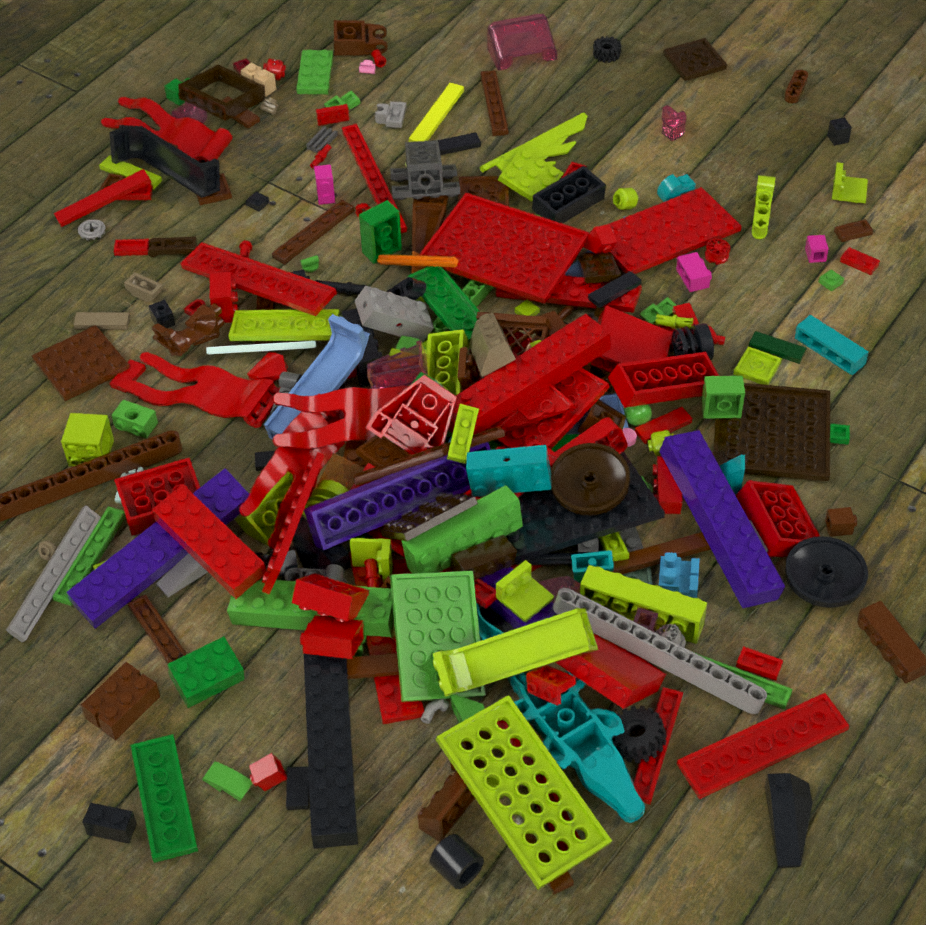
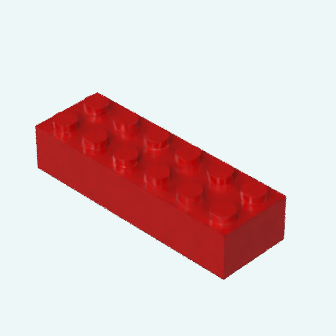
(661, 379)
(209, 541)

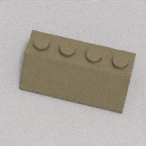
(490, 345)

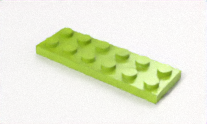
(281, 325)

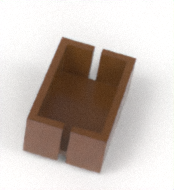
(120, 700)

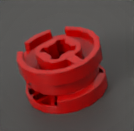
(717, 252)

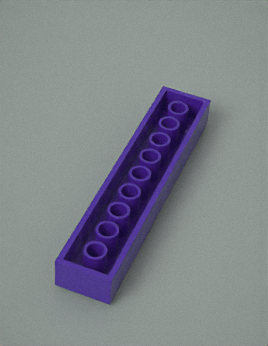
(385, 499)
(721, 519)
(148, 556)

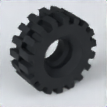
(646, 744)

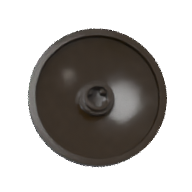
(590, 479)

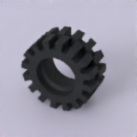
(607, 49)

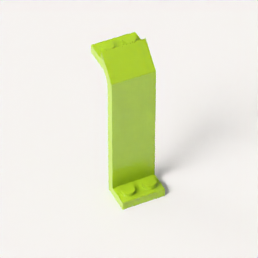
(514, 652)

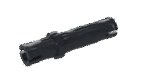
(345, 288)

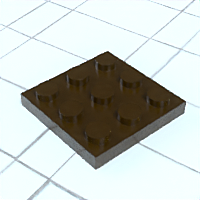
(695, 59)

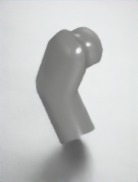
(432, 707)

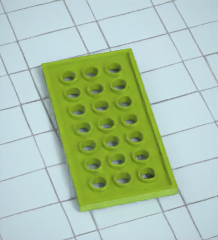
(501, 815)

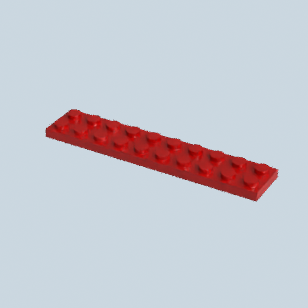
(261, 278)
(387, 687)

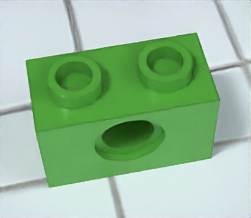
(134, 419)

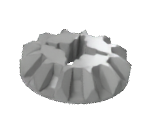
(97, 225)

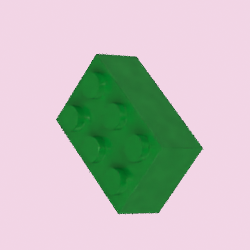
(380, 231)
(205, 672)

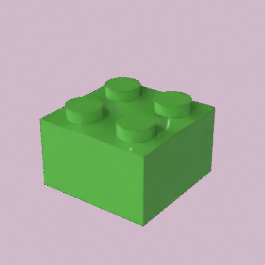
(723, 396)

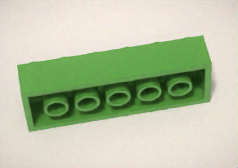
(490, 518)

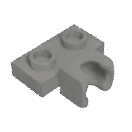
(391, 115)

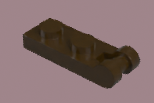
(170, 246)

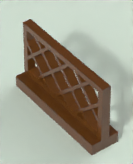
(521, 322)

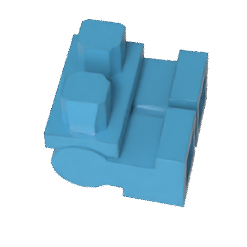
(679, 575)

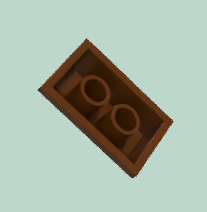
(445, 807)

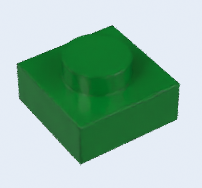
(839, 434)

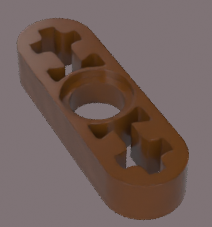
(795, 81)

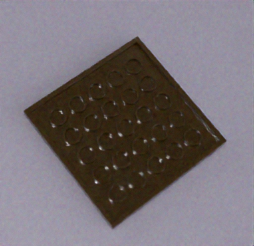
(779, 432)

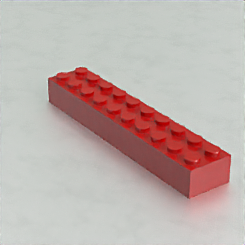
(542, 364)

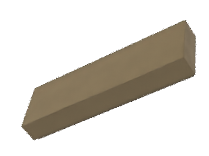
(102, 320)

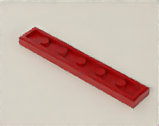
(102, 197)
(649, 772)

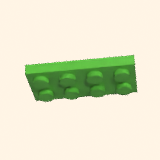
(315, 72)

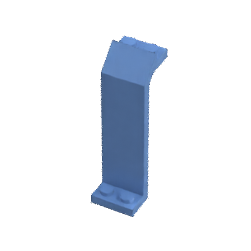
(327, 370)

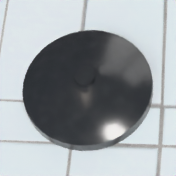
(826, 572)

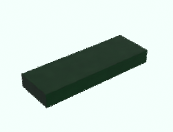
(777, 347)

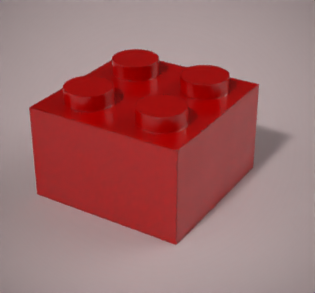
(223, 294)

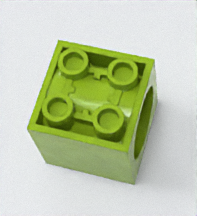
(86, 437)

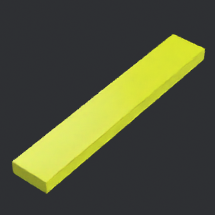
(437, 113)

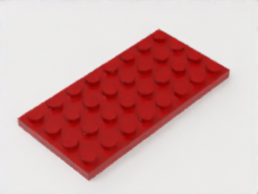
(670, 230)

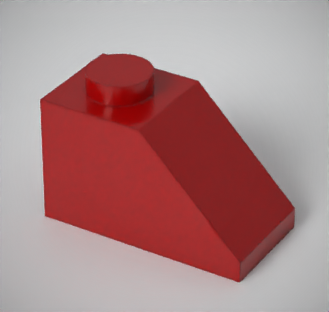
(601, 239)

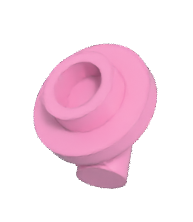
(367, 67)

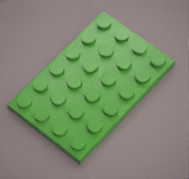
(432, 616)

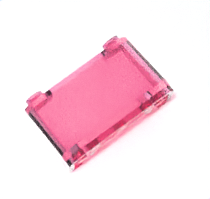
(520, 38)

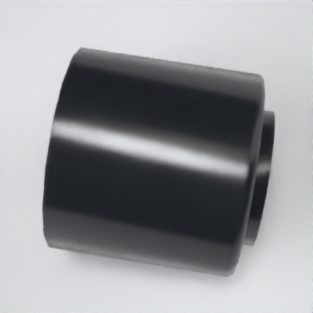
(456, 861)

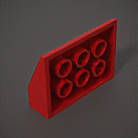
(147, 488)
(776, 515)

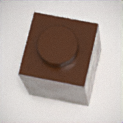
(840, 521)

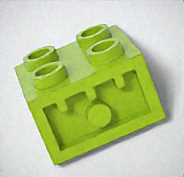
(848, 188)
(373, 549)
(522, 593)

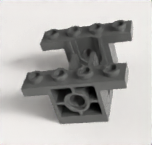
(424, 161)

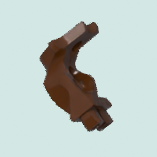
(201, 327)

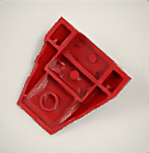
(416, 416)

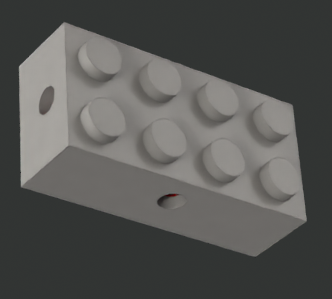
(393, 313)

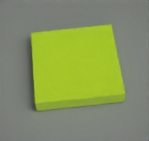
(757, 366)

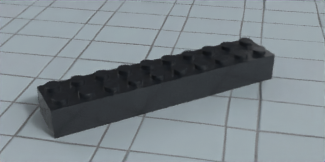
(330, 752)

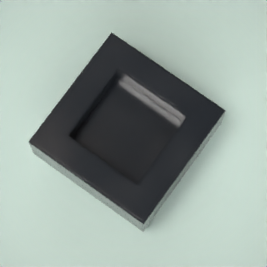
(257, 201)

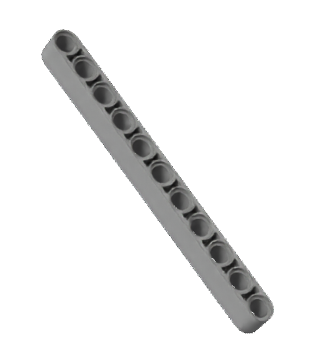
(665, 653)

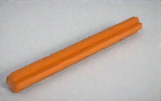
(418, 260)

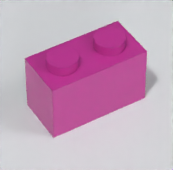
(324, 184)
(693, 272)

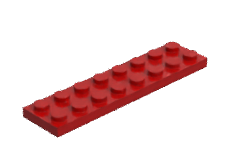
(575, 292)
(291, 521)
(762, 745)

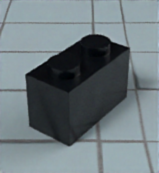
(109, 823)

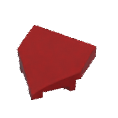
(268, 367)

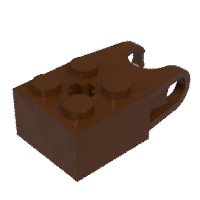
(357, 38)

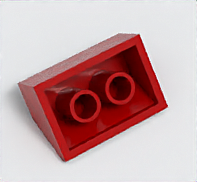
(329, 597)

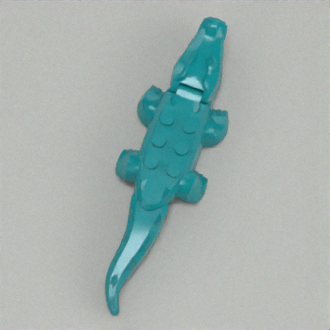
(579, 739)

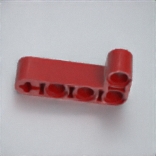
(603, 432)

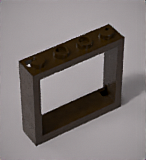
(190, 92)

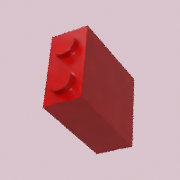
(332, 638)

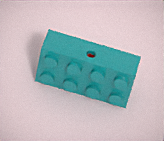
(517, 468)

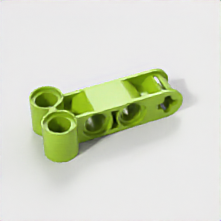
(763, 201)

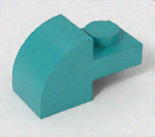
(673, 187)

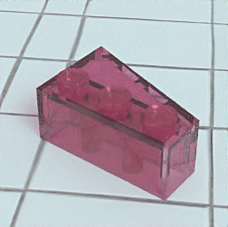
(398, 369)

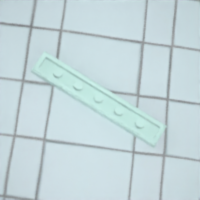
(261, 347)

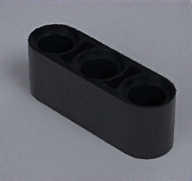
(409, 288)

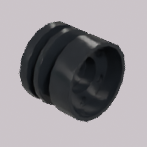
(693, 341)

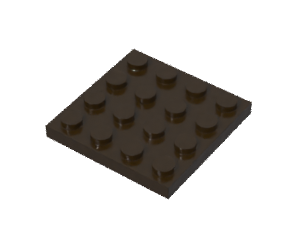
(427, 516)

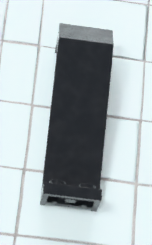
(143, 144)

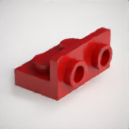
(549, 683)

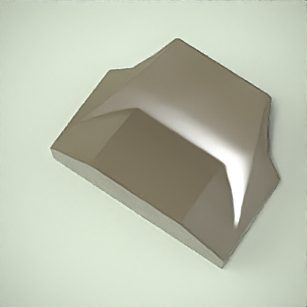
(143, 287)

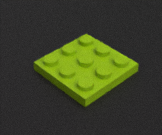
(529, 174)

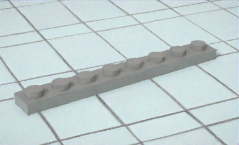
(53, 574)

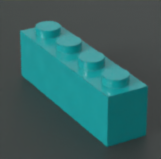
(831, 344)

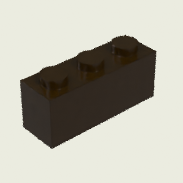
(485, 557)

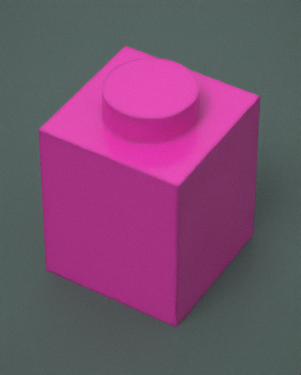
(816, 248)

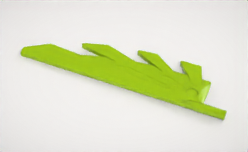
(544, 145)

